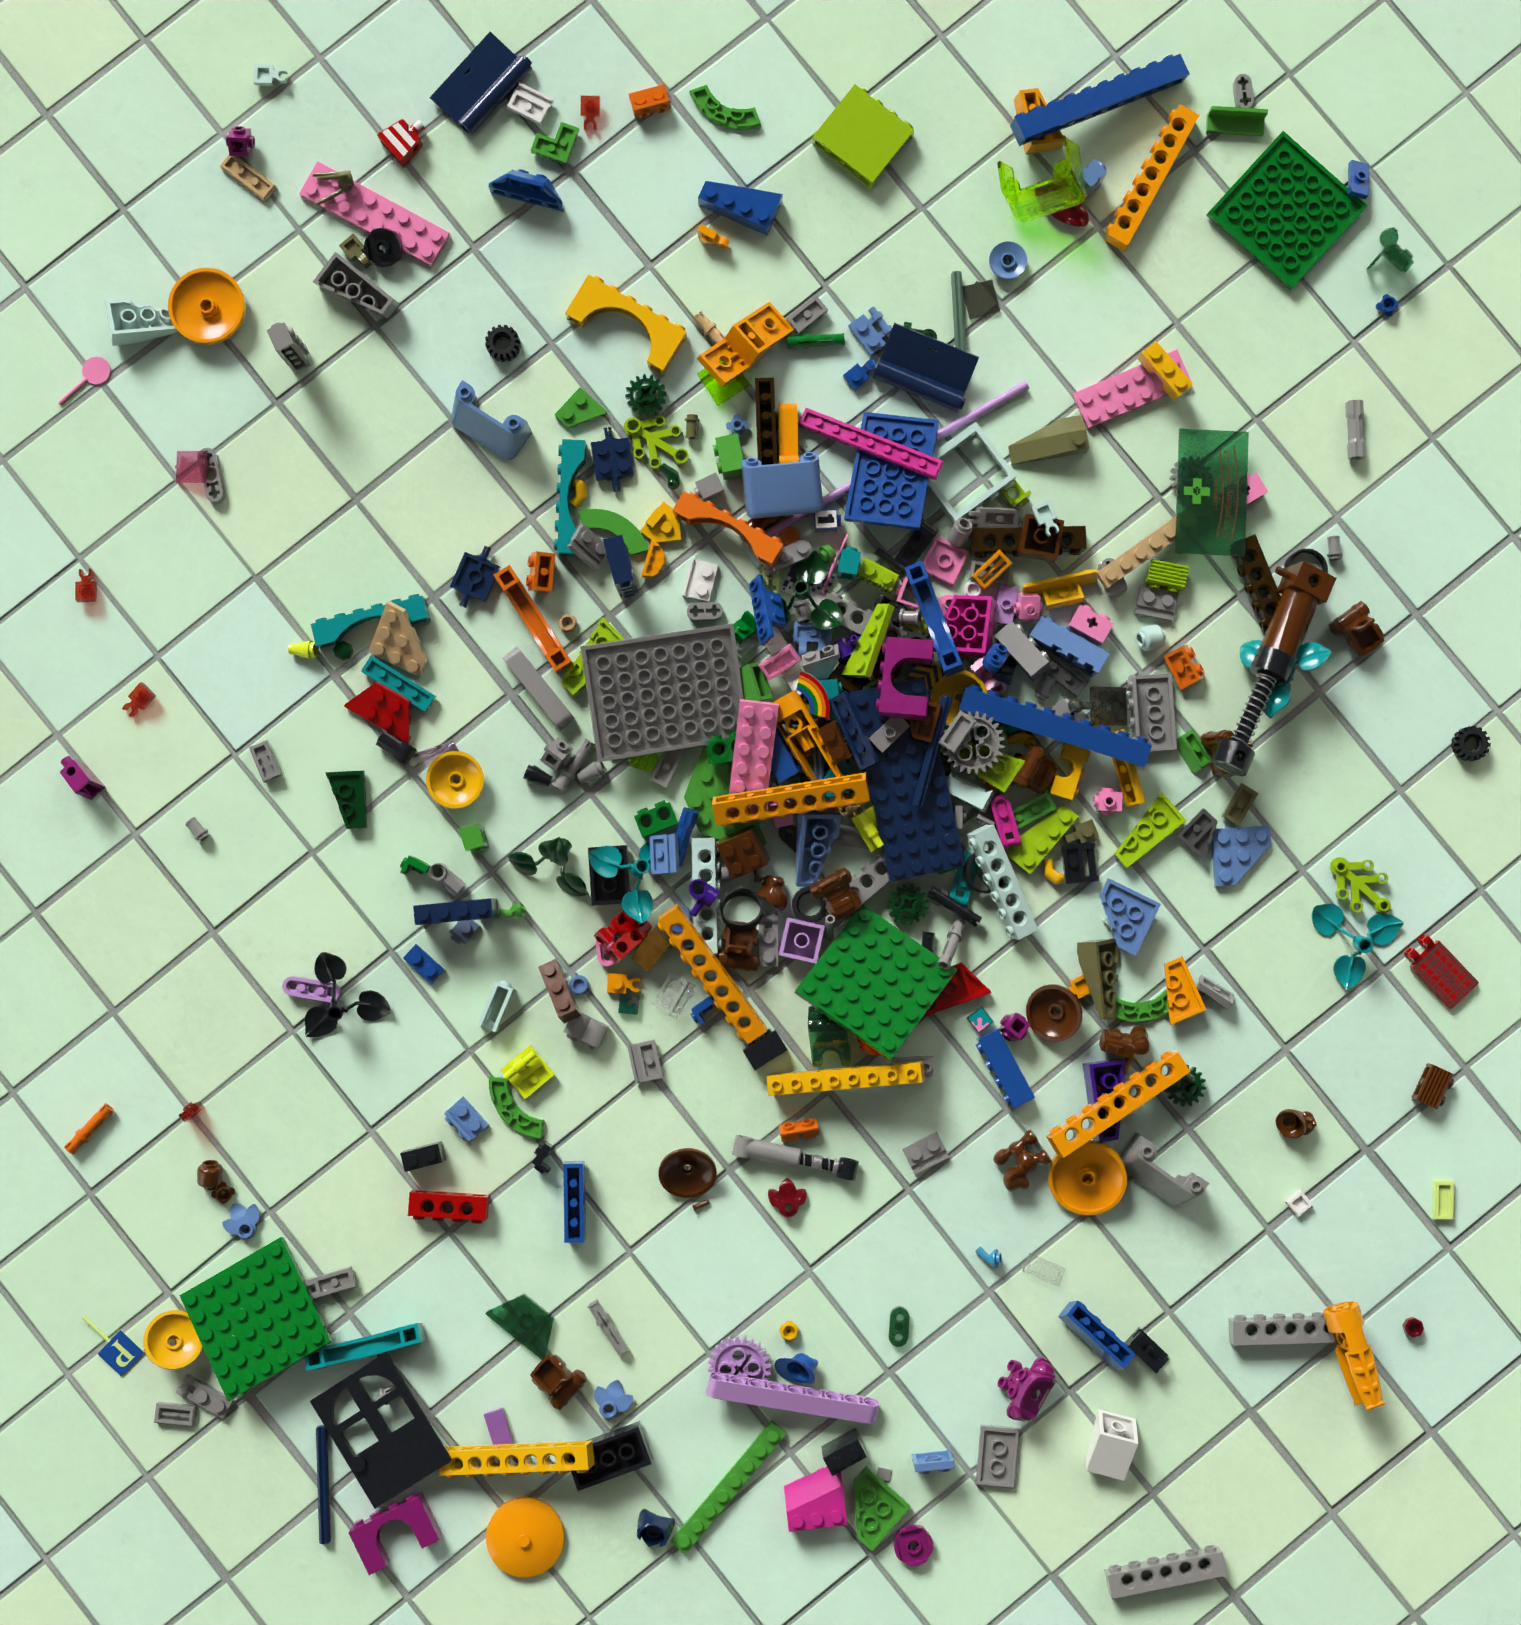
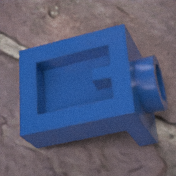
(703, 1006)

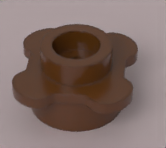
(223, 1198)

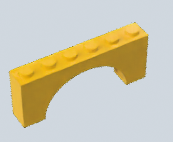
(598, 298)

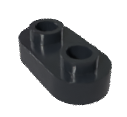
(790, 840)

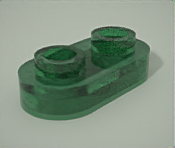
(898, 1327)

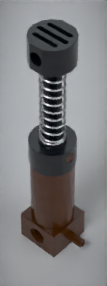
(1302, 590)

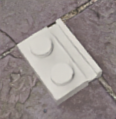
(530, 103)
(700, 580)

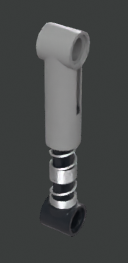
(789, 1156)

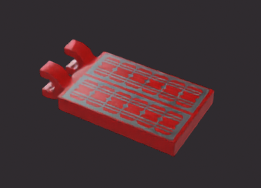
(1441, 971)

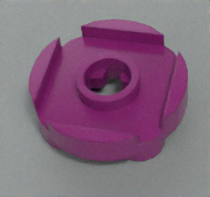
(913, 1533)

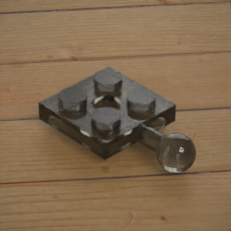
(1098, 713)

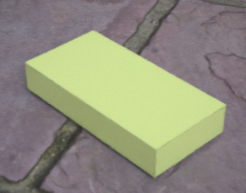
(1443, 1200)

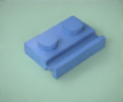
(664, 854)

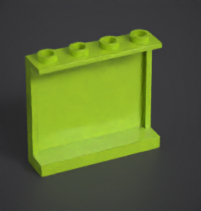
(862, 135)

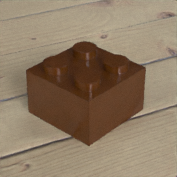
(1035, 542)
(743, 852)

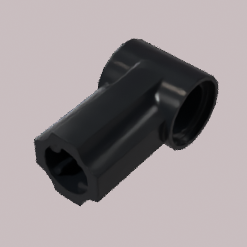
(399, 749)

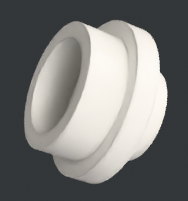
(972, 588)

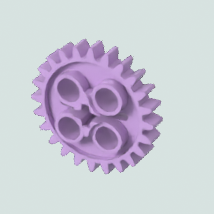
(725, 1356)

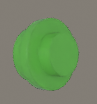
(827, 553)

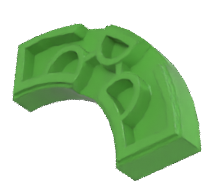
(726, 117)
(616, 524)
(1142, 1011)
(510, 1112)

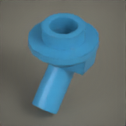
(993, 1258)

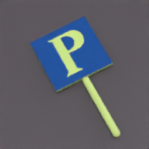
(120, 1351)

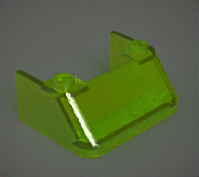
(1049, 196)

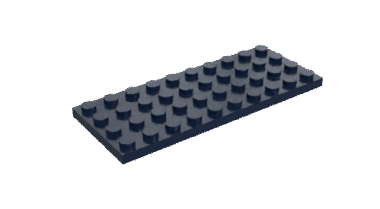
(913, 837)

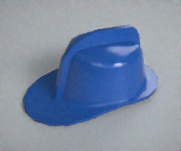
(797, 1369)

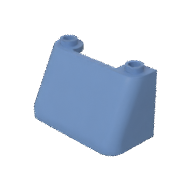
(500, 438)
(782, 487)

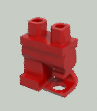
(630, 936)

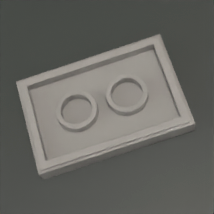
(997, 1456)

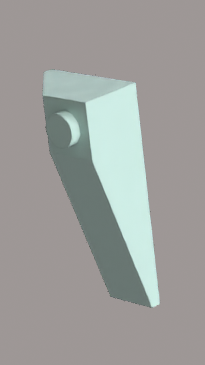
(136, 322)

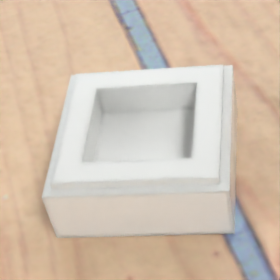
(1299, 1203)

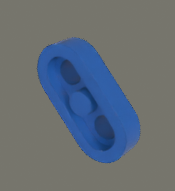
(995, 657)

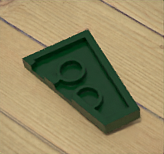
(351, 796)

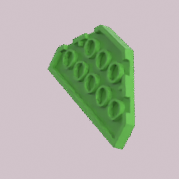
(707, 783)

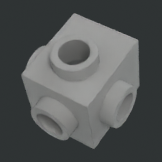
(556, 754)

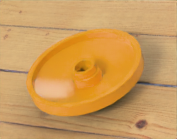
(206, 306)
(1088, 1179)
(525, 1536)

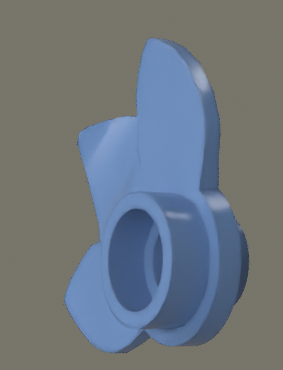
(240, 1218)
(612, 1396)

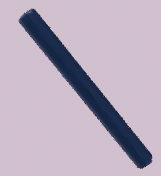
(931, 754)
(323, 1484)

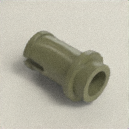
(691, 426)

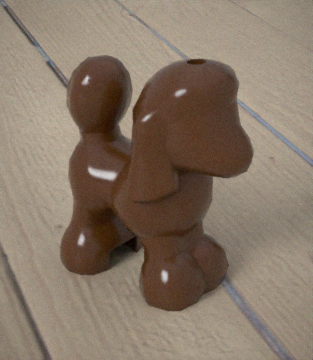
(1026, 1161)

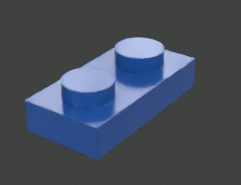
(423, 963)

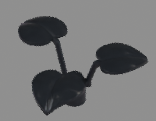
(322, 1021)

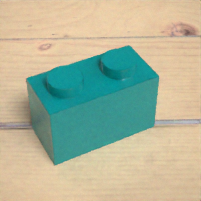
(848, 563)

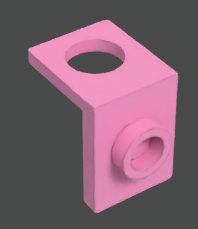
(900, 591)

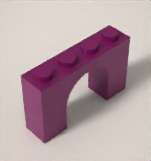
(897, 653)
(412, 1510)

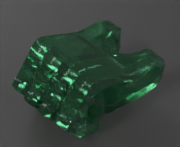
(827, 1036)

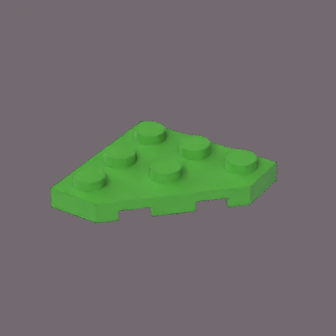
(876, 1508)

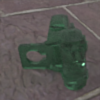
(1393, 252)

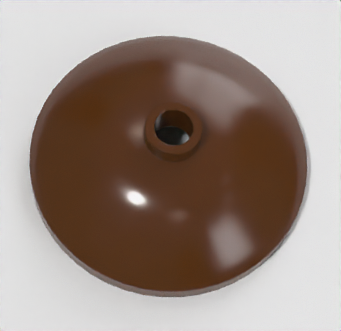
(1044, 1017)
(687, 1180)

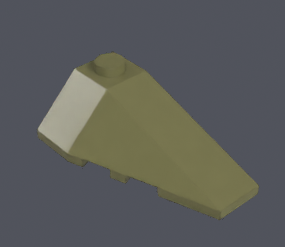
(1056, 440)
(1098, 966)

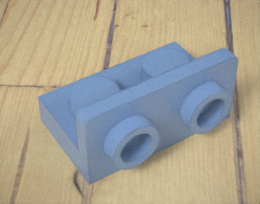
(465, 1119)

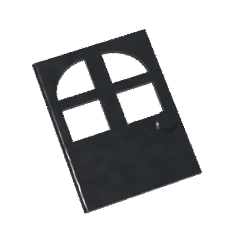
(398, 1456)

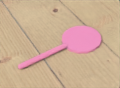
(95, 371)
(833, 566)

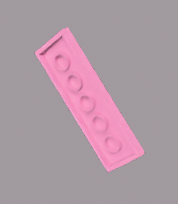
(1121, 393)
(753, 747)

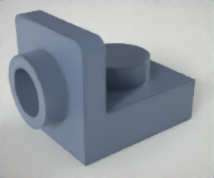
(463, 931)

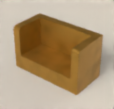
(651, 949)

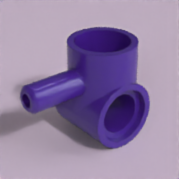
(846, 647)
(706, 898)

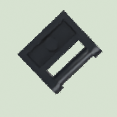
(1073, 863)

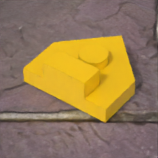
(662, 525)

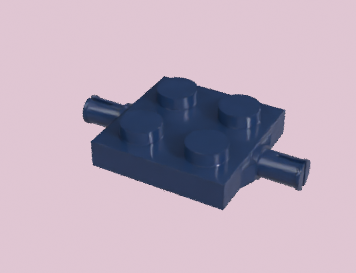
(612, 459)
(475, 576)

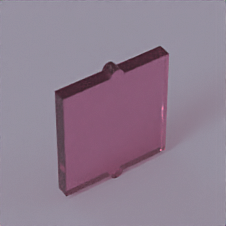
(191, 467)

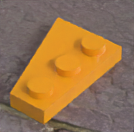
(1181, 991)

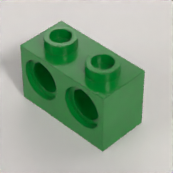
(727, 752)
(657, 824)

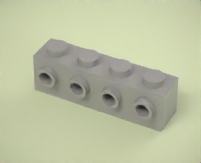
(289, 346)

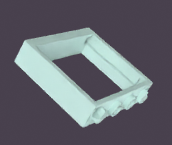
(991, 494)

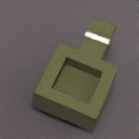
(355, 250)
(1083, 832)

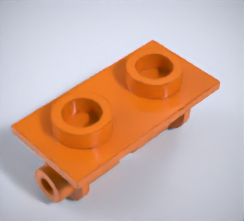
(807, 1127)

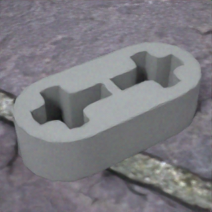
(1247, 91)
(705, 616)

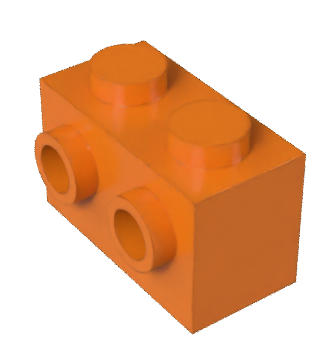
(541, 572)

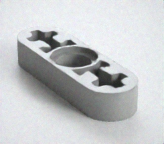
(218, 480)

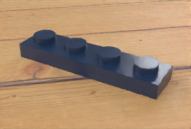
(853, 731)

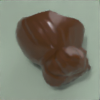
(773, 891)
(1295, 1123)

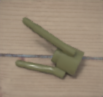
(343, 178)

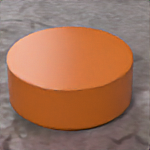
(790, 535)

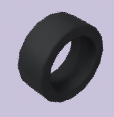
(795, 902)

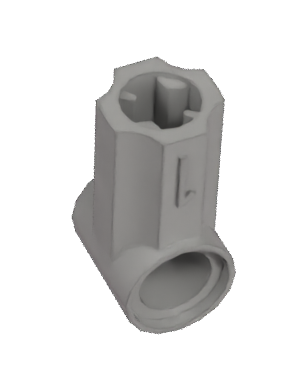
(448, 879)

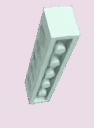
(699, 846)
(1025, 923)

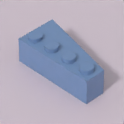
(1068, 646)

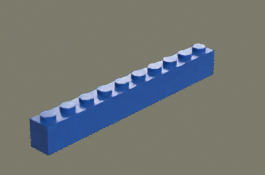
(1099, 99)
(1055, 726)

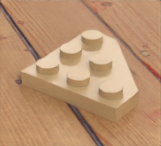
(398, 641)

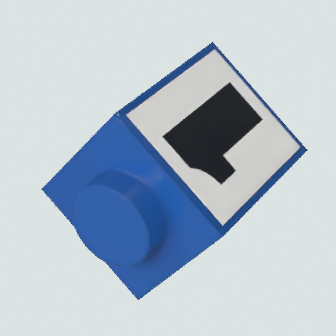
(826, 521)

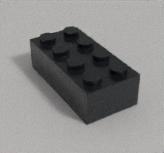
(615, 1455)

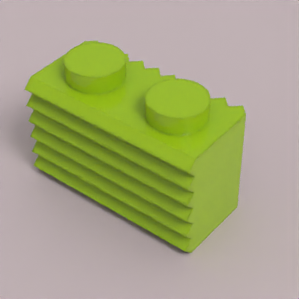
(877, 575)
(1166, 575)

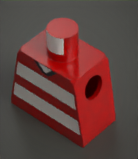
(402, 140)

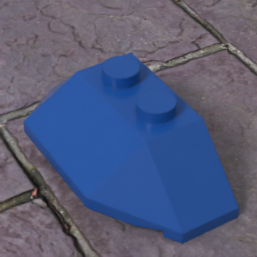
(527, 188)

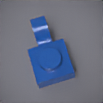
(858, 375)

